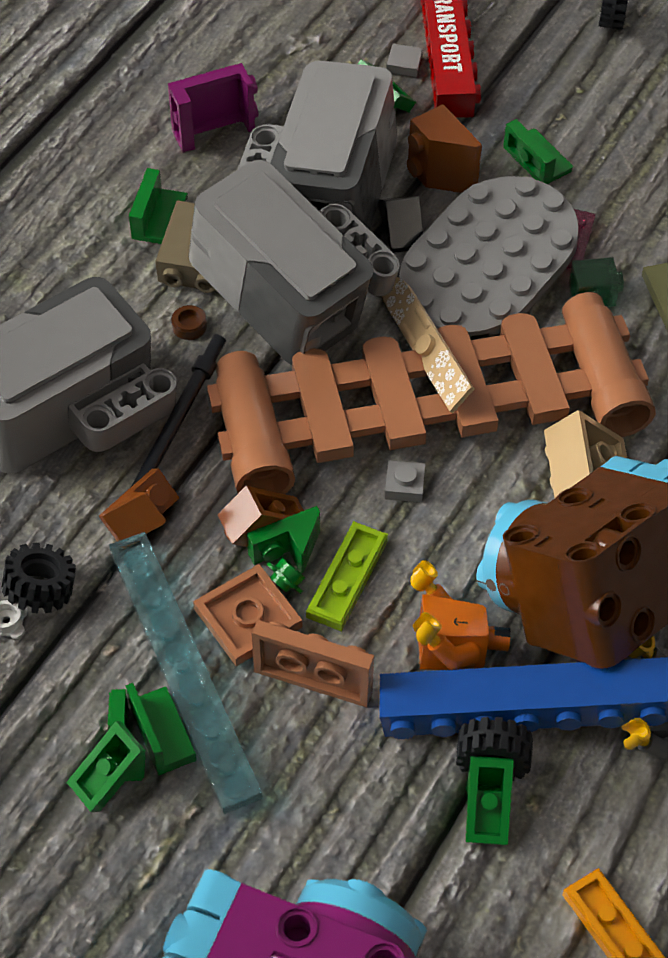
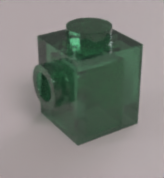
(597, 277)

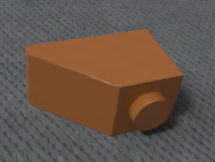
(255, 509)

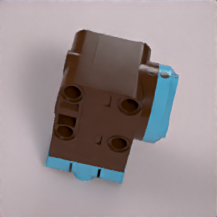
(586, 564)

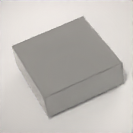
(404, 60)

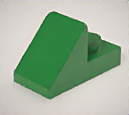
(292, 534)
(106, 768)
(489, 800)

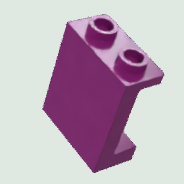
(211, 103)

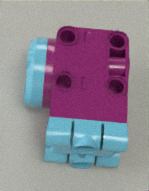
(326, 922)

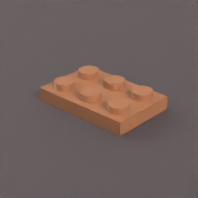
(313, 662)

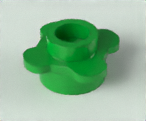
(286, 576)

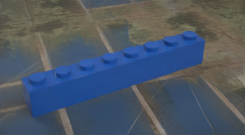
(531, 695)

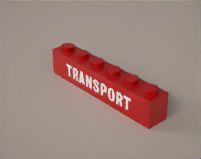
(451, 56)

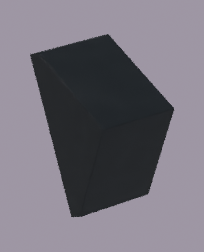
(401, 221)

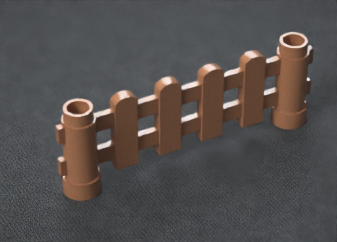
(261, 443)

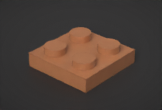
(235, 607)

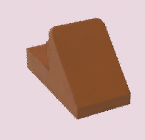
(140, 506)

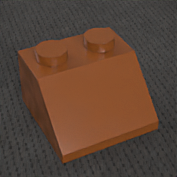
(443, 151)

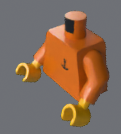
(452, 631)

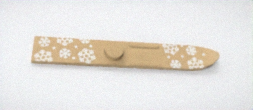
(427, 341)

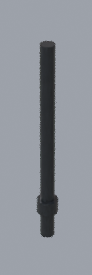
(202, 370)

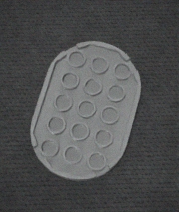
(492, 253)

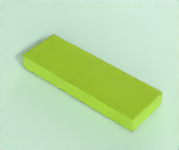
(347, 576)

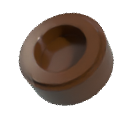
(189, 322)

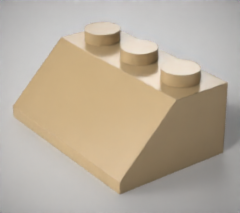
(578, 448)

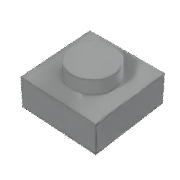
(404, 481)

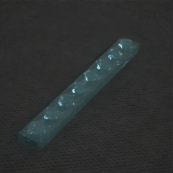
(185, 674)

